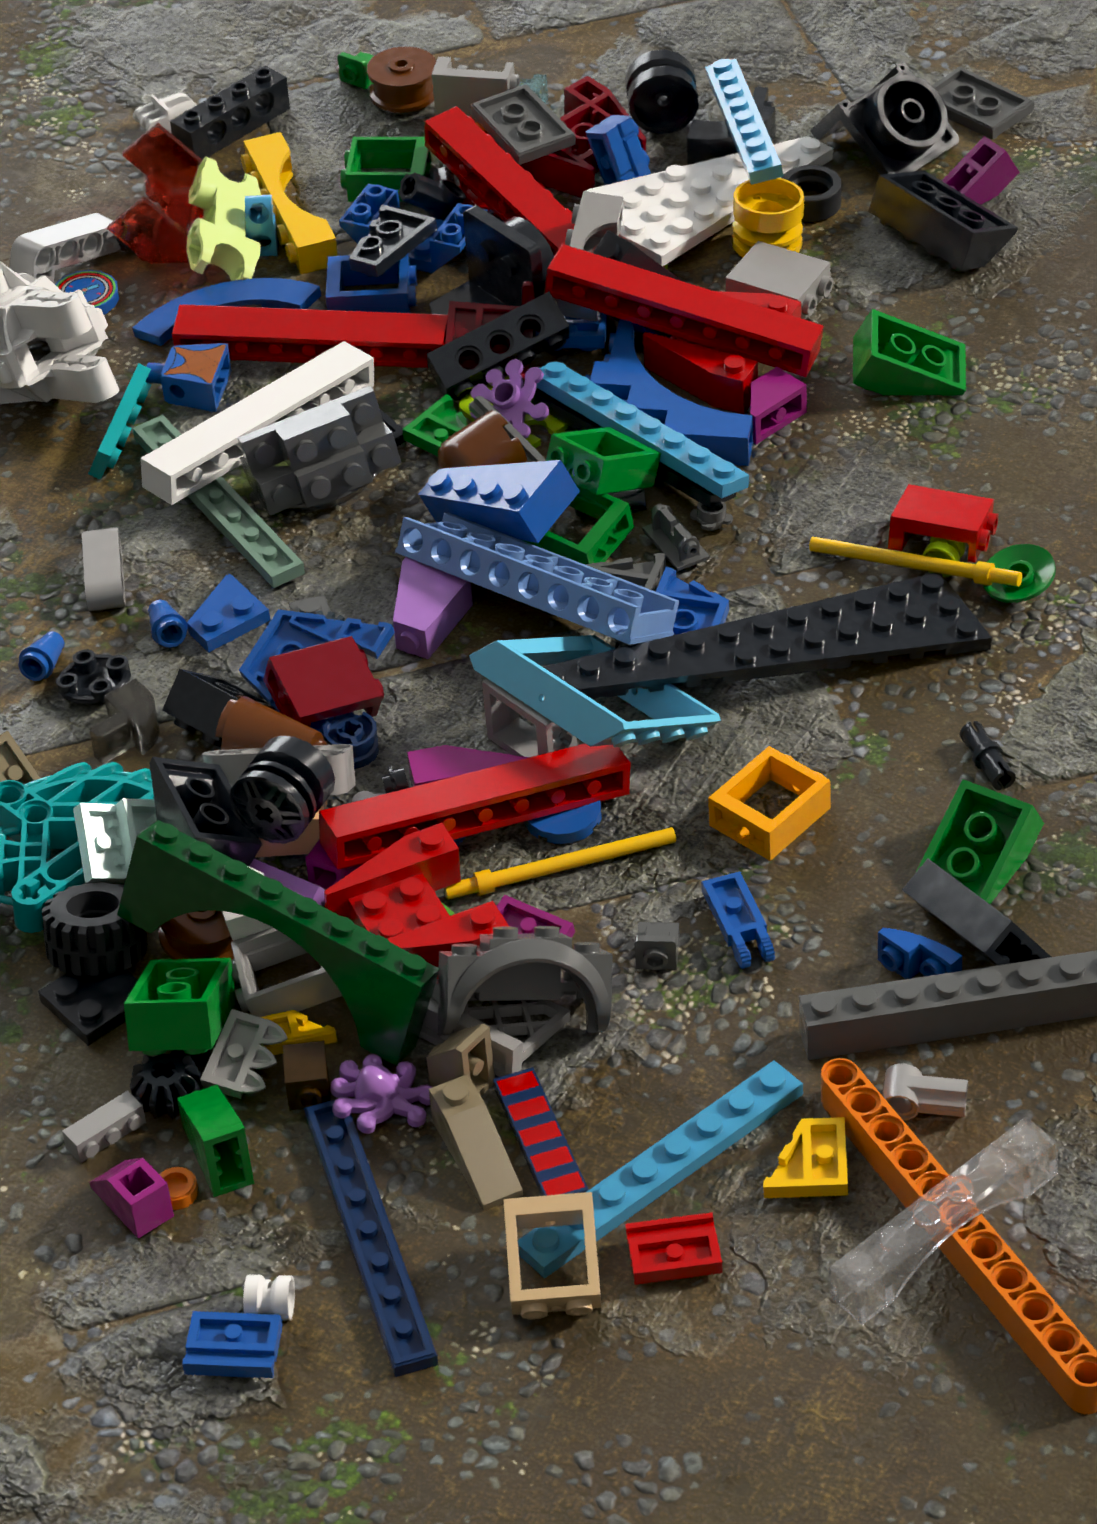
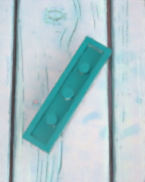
(118, 431)

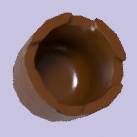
(481, 444)

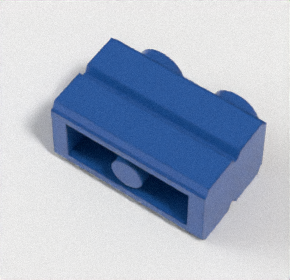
(618, 149)

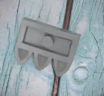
(240, 1052)

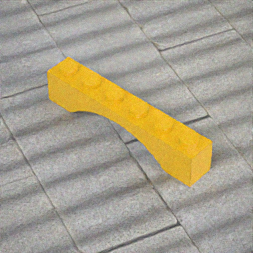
(305, 236)

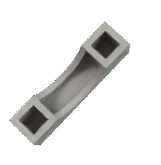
(591, 220)

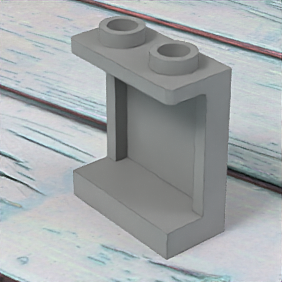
(466, 86)
(782, 273)

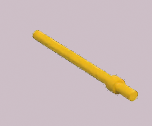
(981, 572)
(485, 881)

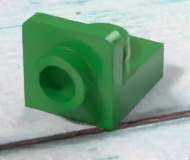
(354, 69)

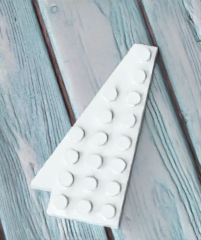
(690, 203)

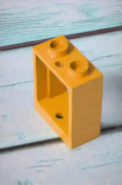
(755, 830)

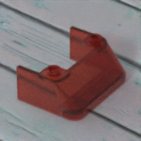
(169, 173)

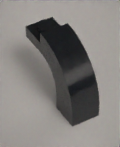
(712, 138)

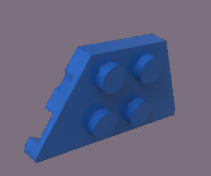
(696, 606)

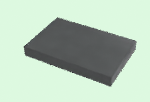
(981, 103)
(522, 124)

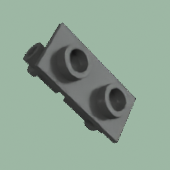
(674, 539)

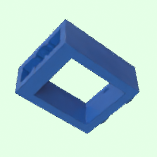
(379, 300)

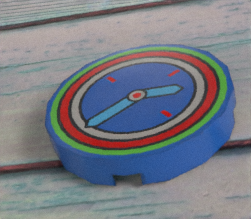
(97, 286)

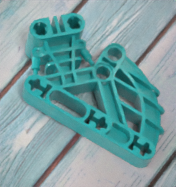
(42, 819)

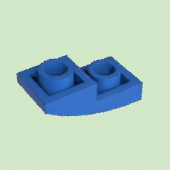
(912, 953)

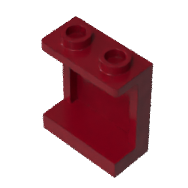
(323, 682)

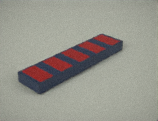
(539, 1134)

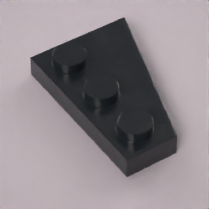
(390, 239)

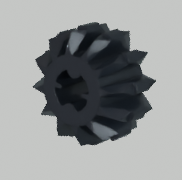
(163, 1080)

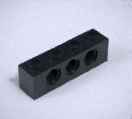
(232, 112)
(538, 314)

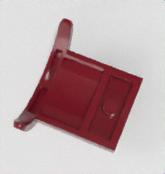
(468, 316)

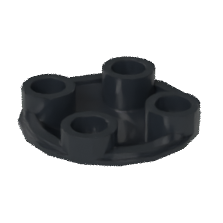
(92, 676)

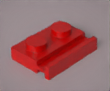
(673, 1248)

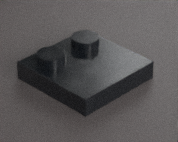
(89, 1004)

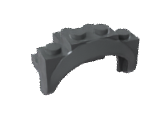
(321, 453)
(524, 969)

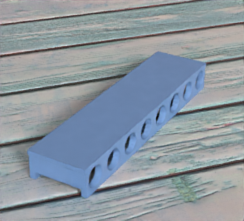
(540, 578)

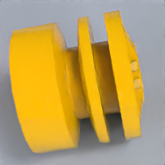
(767, 214)

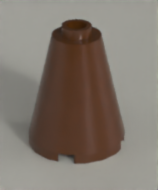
(251, 724)

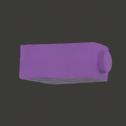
(427, 607)

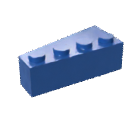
(508, 498)

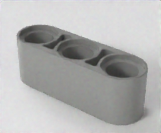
(103, 569)

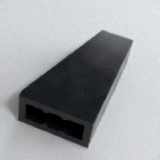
(971, 917)

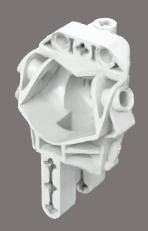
(70, 327)

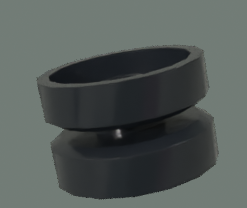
(661, 91)

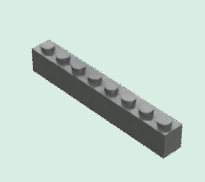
(949, 1005)

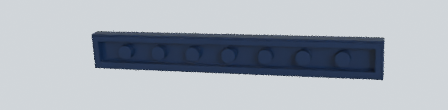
(371, 1241)

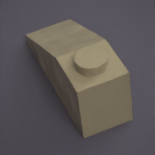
(473, 1141)

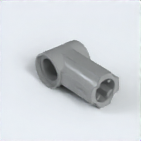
(913, 1093)

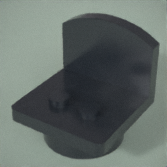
(895, 124)
(499, 261)

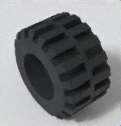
(87, 934)

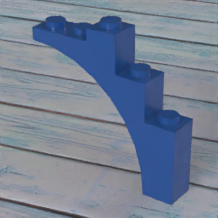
(624, 375)

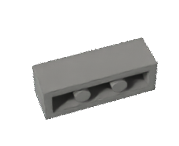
(104, 1126)

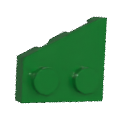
(434, 425)

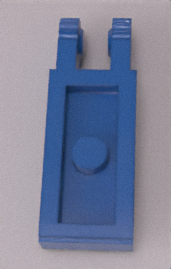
(738, 916)

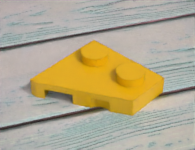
(812, 1161)

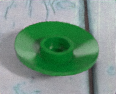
(1036, 567)

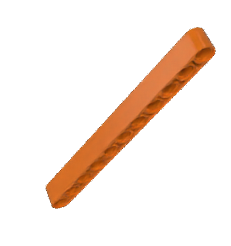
(975, 1248)

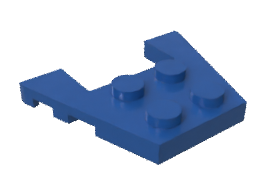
(300, 630)

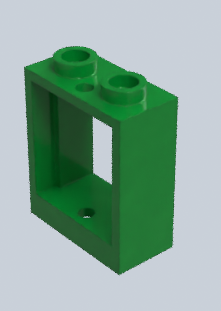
(383, 153)
(605, 460)
(605, 536)

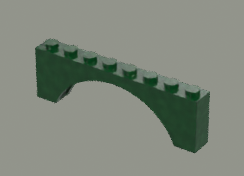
(378, 980)

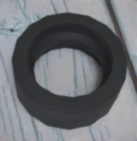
(821, 180)

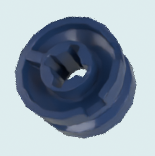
(355, 731)

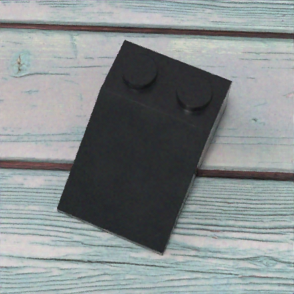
(197, 803)

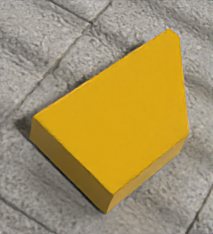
(299, 1030)

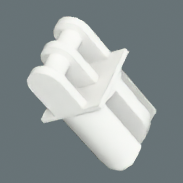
(163, 110)

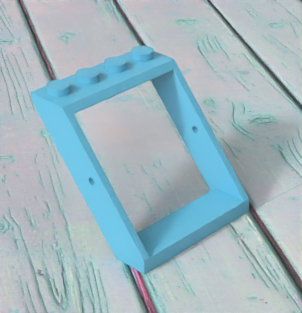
(517, 669)

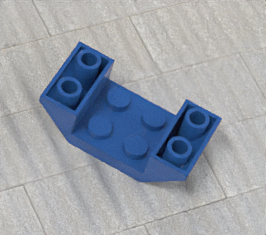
(427, 256)

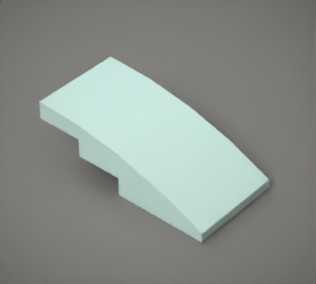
(109, 835)

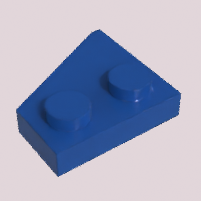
(226, 615)

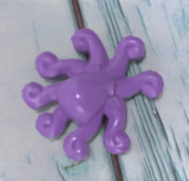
(512, 397)
(378, 1093)

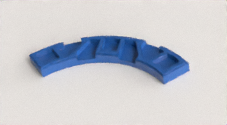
(268, 292)

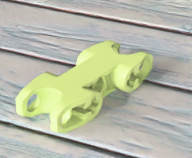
(221, 233)

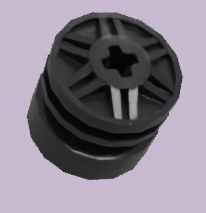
(282, 789)

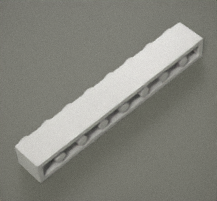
(214, 445)

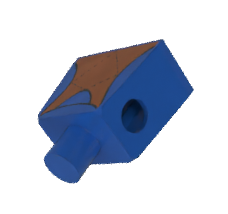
(193, 375)

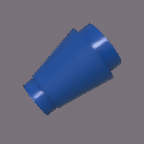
(167, 625)
(40, 657)

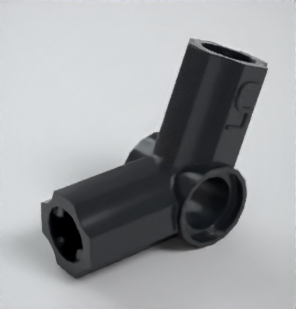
(433, 193)

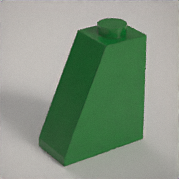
(216, 1139)

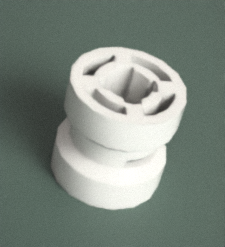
(269, 1296)

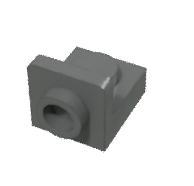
(657, 945)

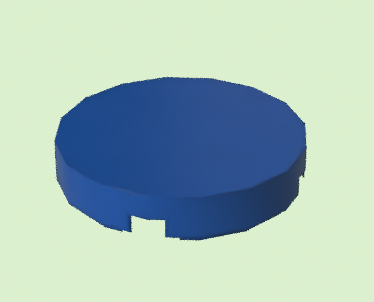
(567, 825)

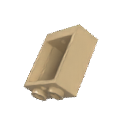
(551, 1212)

